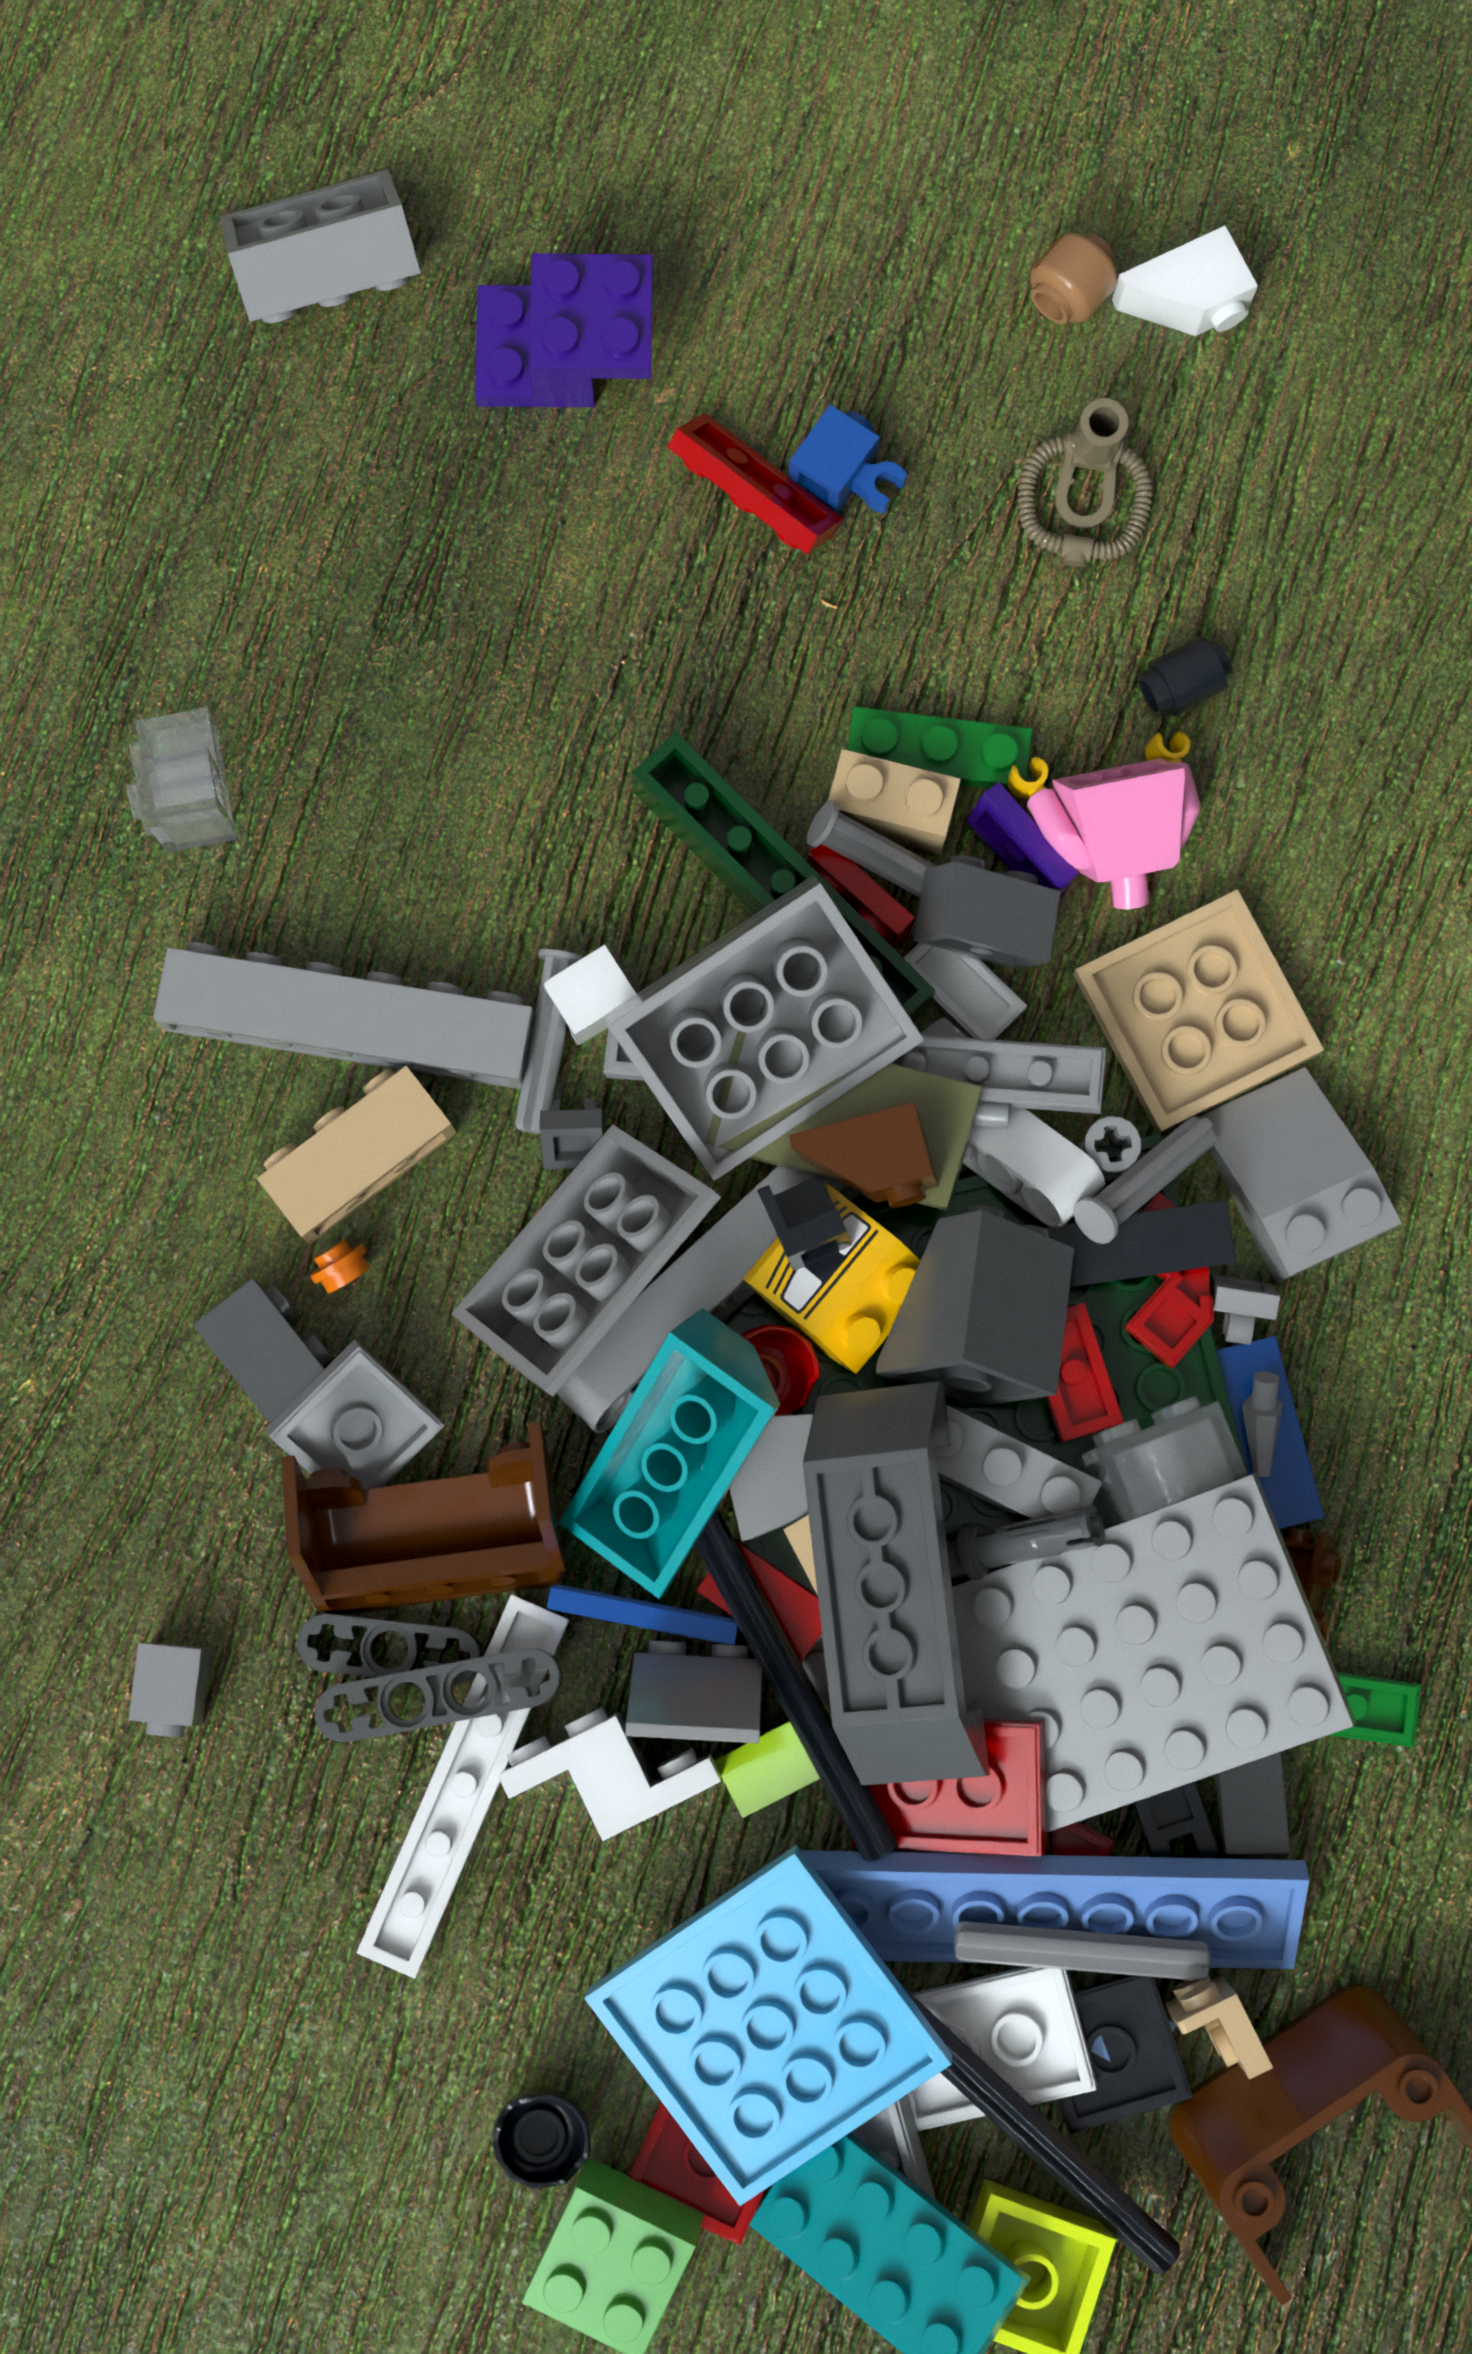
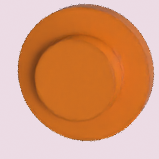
(339, 1265)

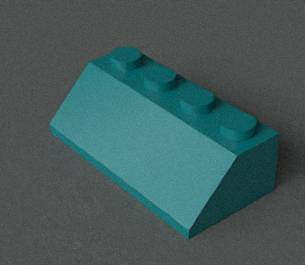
(674, 1452)

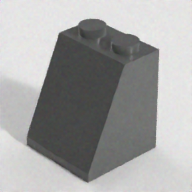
(983, 1311)

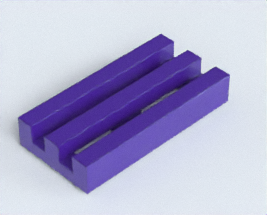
(1018, 839)

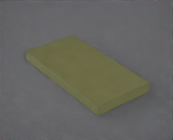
(944, 1106)

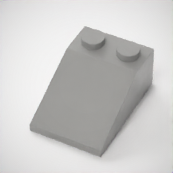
(1297, 1175)
(695, 1694)

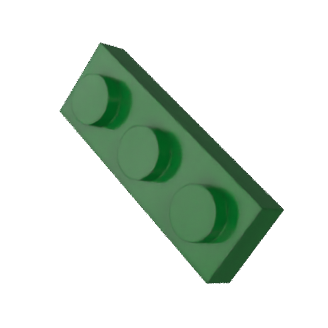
(962, 749)

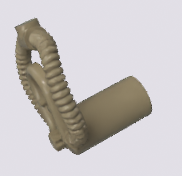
(1093, 446)

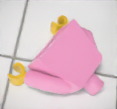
(1118, 818)

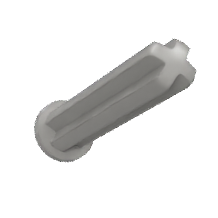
(867, 848)
(544, 1047)
(1112, 1206)

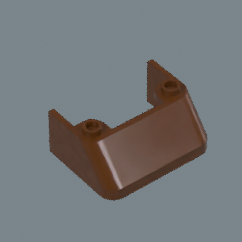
(425, 1537)
(1319, 2071)

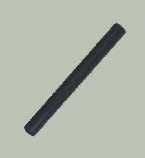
(793, 1689)
(1055, 2152)

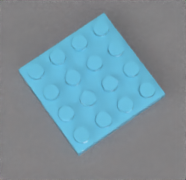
(768, 2025)

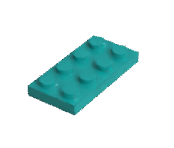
(890, 2252)

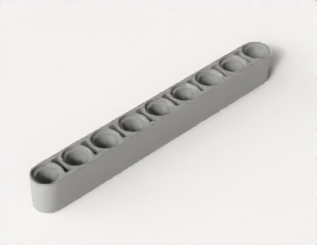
(702, 1277)

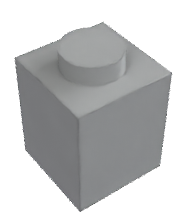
(170, 1687)

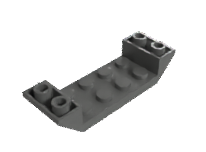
(888, 1586)

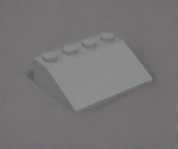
(808, 1013)
(584, 1258)

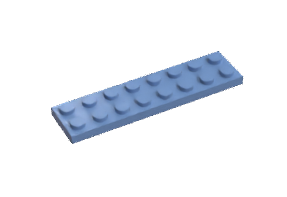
(914, 1901)

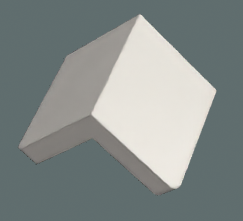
(588, 993)

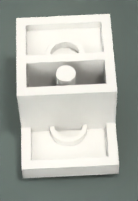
(610, 1772)

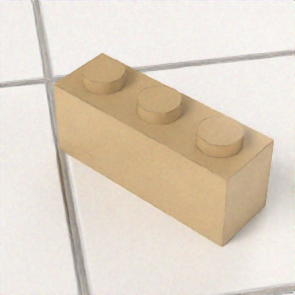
(355, 1153)

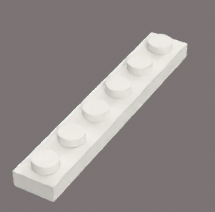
(457, 1800)

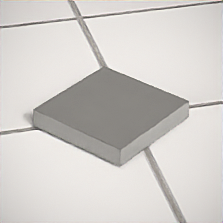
(355, 1420)

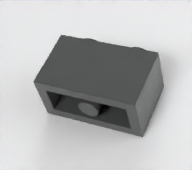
(987, 913)
(263, 1347)

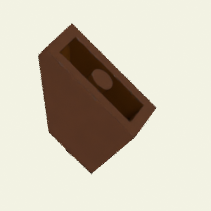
(873, 1154)

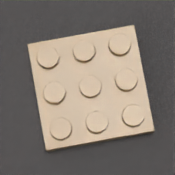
(1197, 1011)

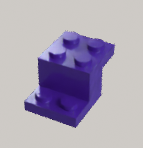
(564, 330)

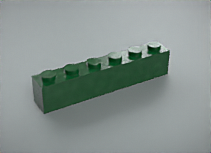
(751, 853)

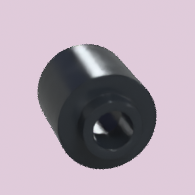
(1185, 676)

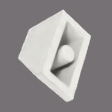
(1190, 286)

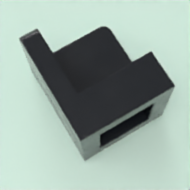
(805, 1222)

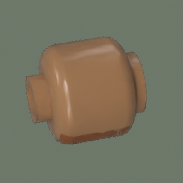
(1073, 278)

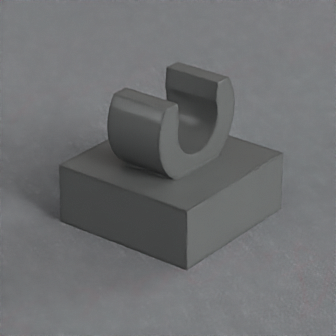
(569, 1134)

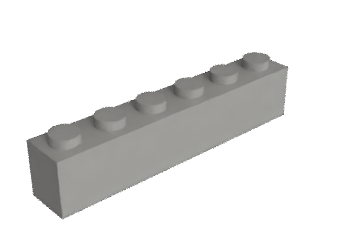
(344, 1016)

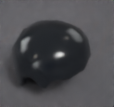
(541, 2137)

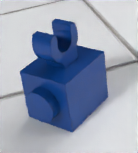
(841, 459)

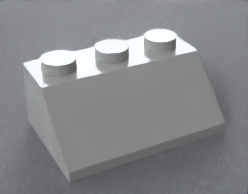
(320, 247)

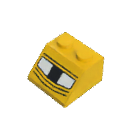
(846, 1298)

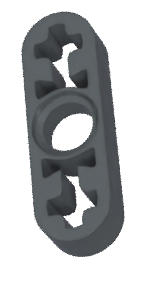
(346, 1628)

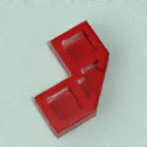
(1175, 1311)

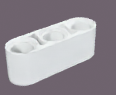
(1034, 1167)

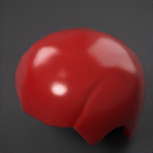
(788, 1364)

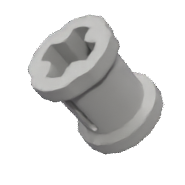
(1120, 1133)

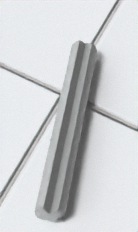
(1081, 1951)

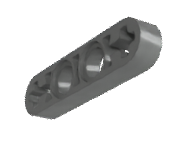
(440, 1701)

